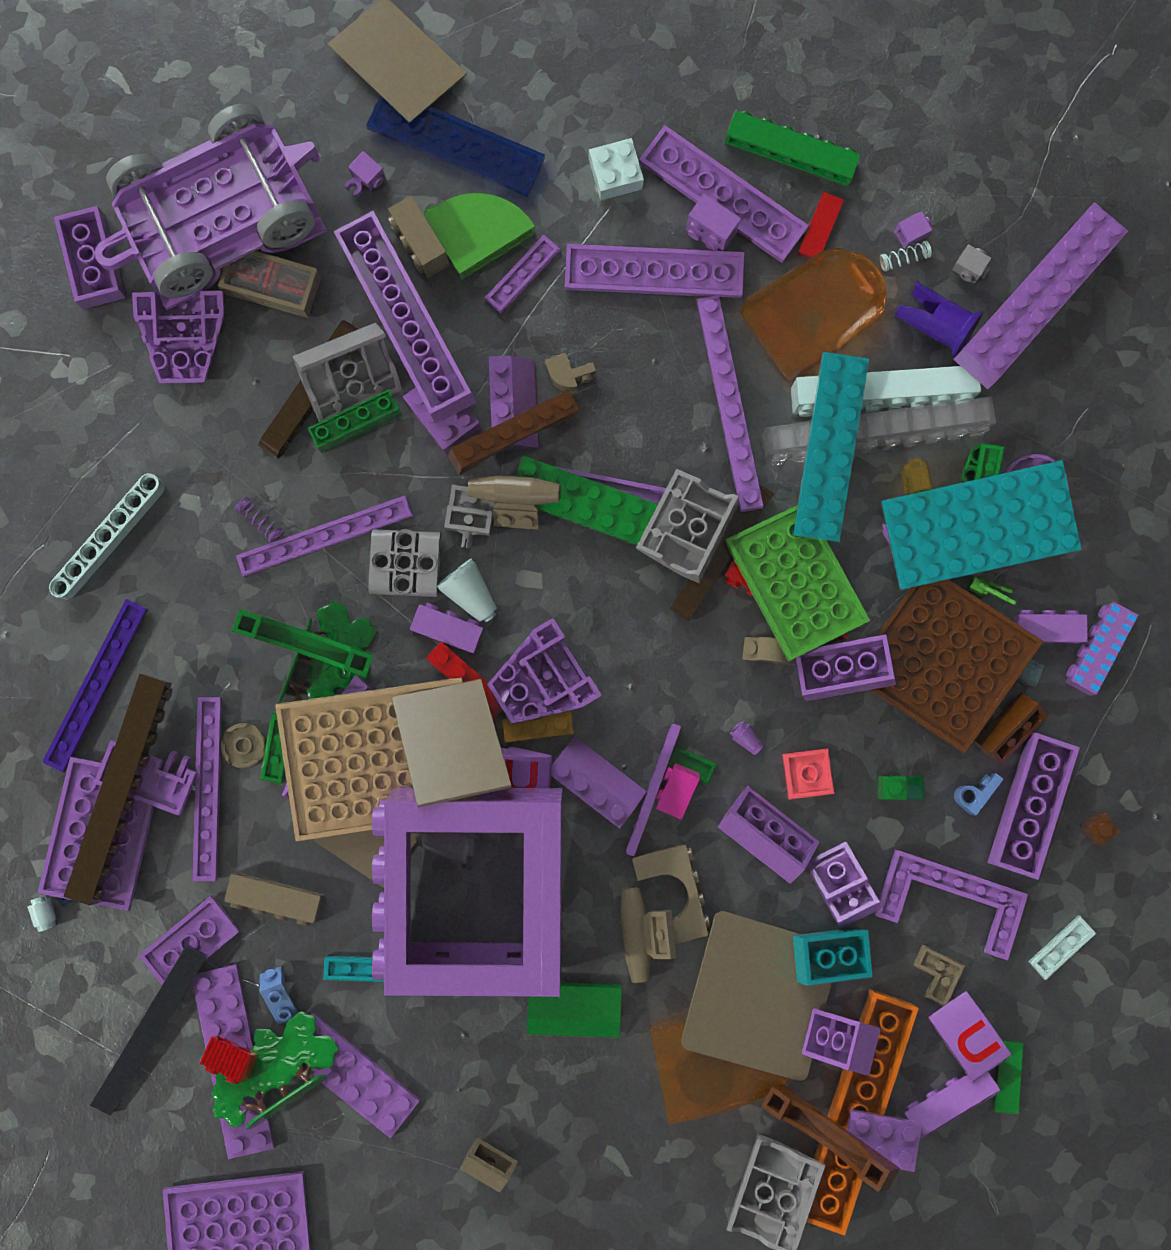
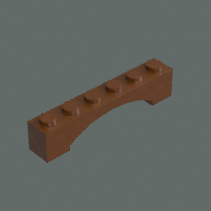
(490, 442)
(864, 1160)

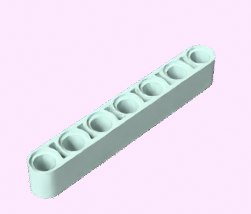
(96, 540)

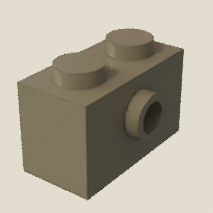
(488, 1165)

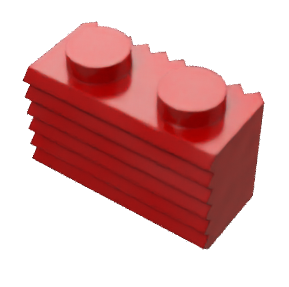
(228, 1059)

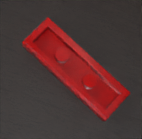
(820, 225)

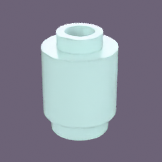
(42, 913)

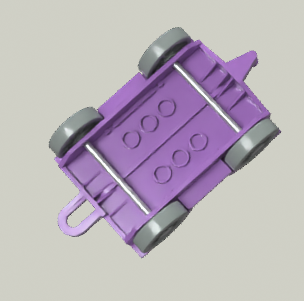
(211, 205)

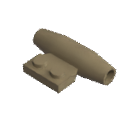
(514, 498)
(644, 934)

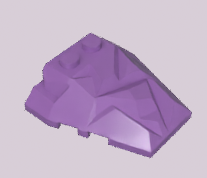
(180, 338)
(542, 678)

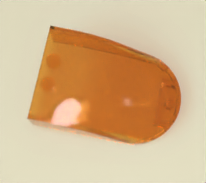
(816, 309)
(699, 1083)

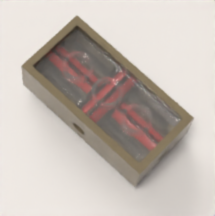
(272, 282)

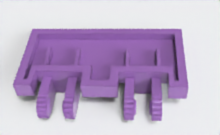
(159, 786)

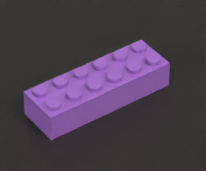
(1033, 805)

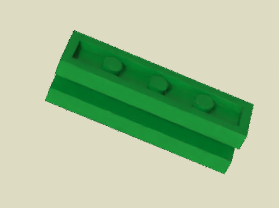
(354, 421)

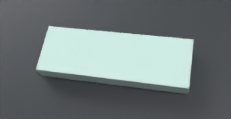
(1062, 947)

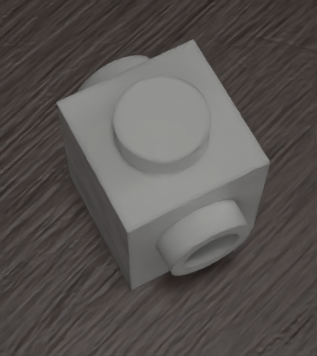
(972, 264)

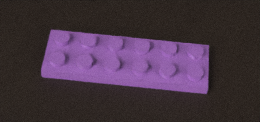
(364, 1084)

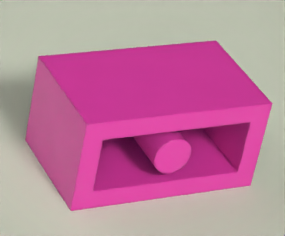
(677, 790)

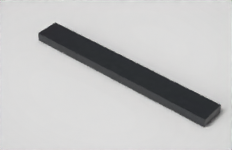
(148, 1030)

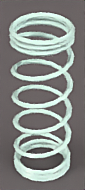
(884, 262)

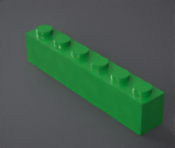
(792, 148)

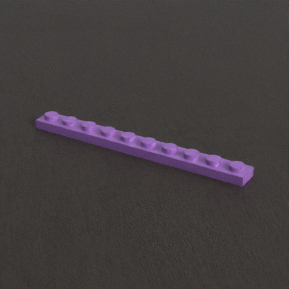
(729, 404)

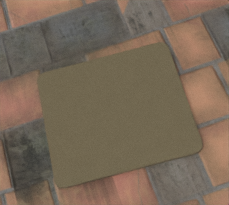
(750, 999)

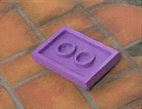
(890, 1136)

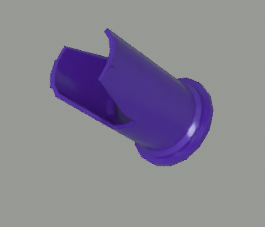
(948, 324)

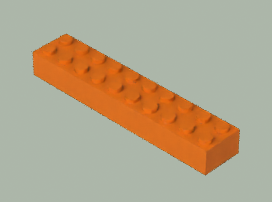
(871, 1093)

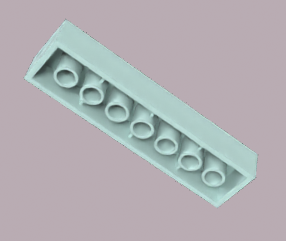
(897, 389)

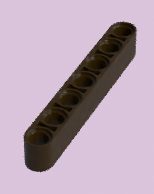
(294, 411)
(694, 592)

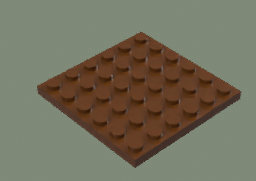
(952, 660)

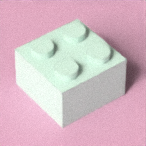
(616, 169)

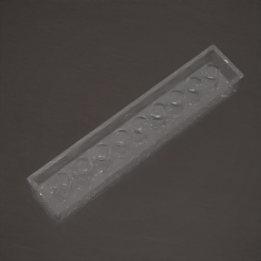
(890, 429)

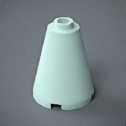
(469, 591)

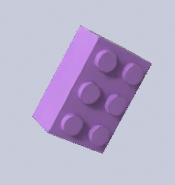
(447, 432)
(841, 1041)

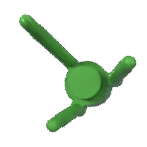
(981, 586)

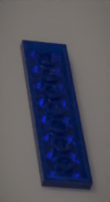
(461, 145)

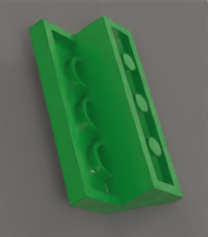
(579, 1011)

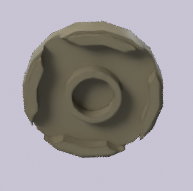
(243, 745)

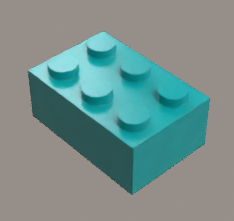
(832, 956)

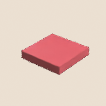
(808, 774)

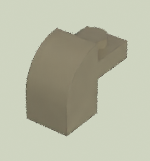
(564, 377)
(764, 650)

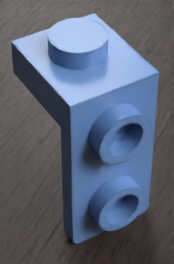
(276, 996)

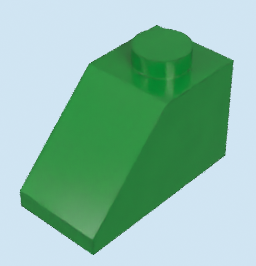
(901, 787)

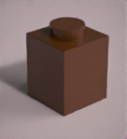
(1099, 828)

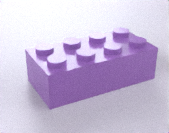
(79, 237)
(846, 668)

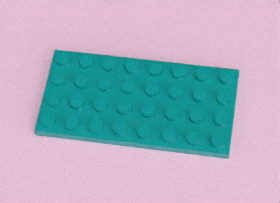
(981, 525)

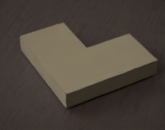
(945, 974)

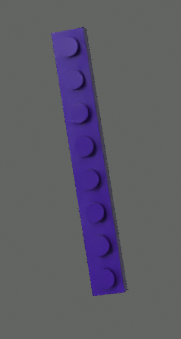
(95, 685)

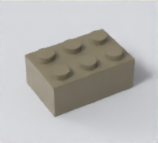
(417, 237)

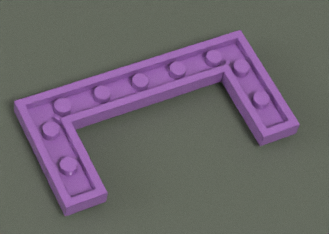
(1008, 901)

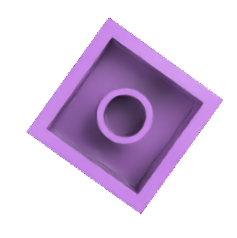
(712, 224)

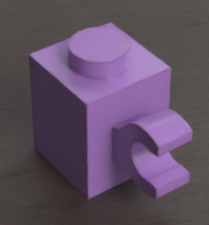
(365, 173)

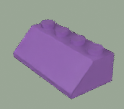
(512, 392)
(597, 782)
(769, 835)

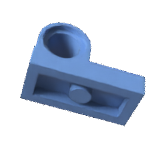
(980, 796)

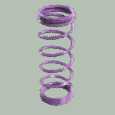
(242, 504)

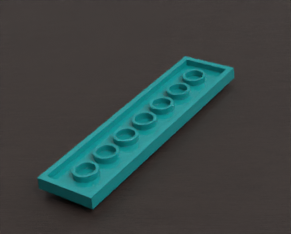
(831, 446)

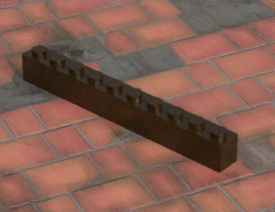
(118, 789)

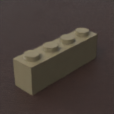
(273, 898)

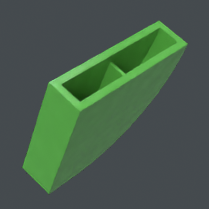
(477, 229)

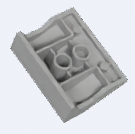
(347, 371)
(688, 525)
(775, 1194)

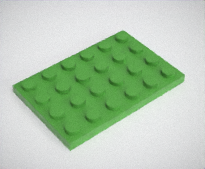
(796, 584)

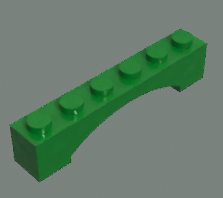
(302, 642)

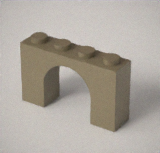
(676, 862)

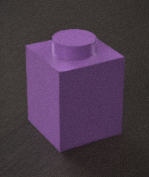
(913, 229)

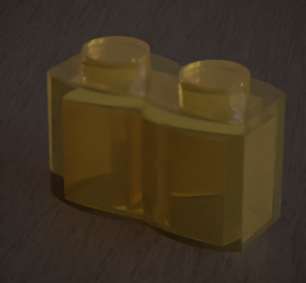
(916, 477)

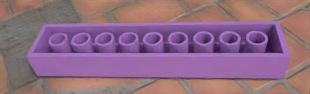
(1040, 296)
(405, 317)

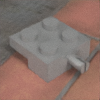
(468, 515)

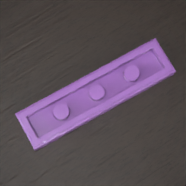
(522, 274)

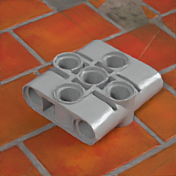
(383, 546)

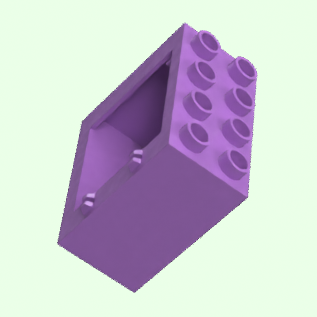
(470, 967)

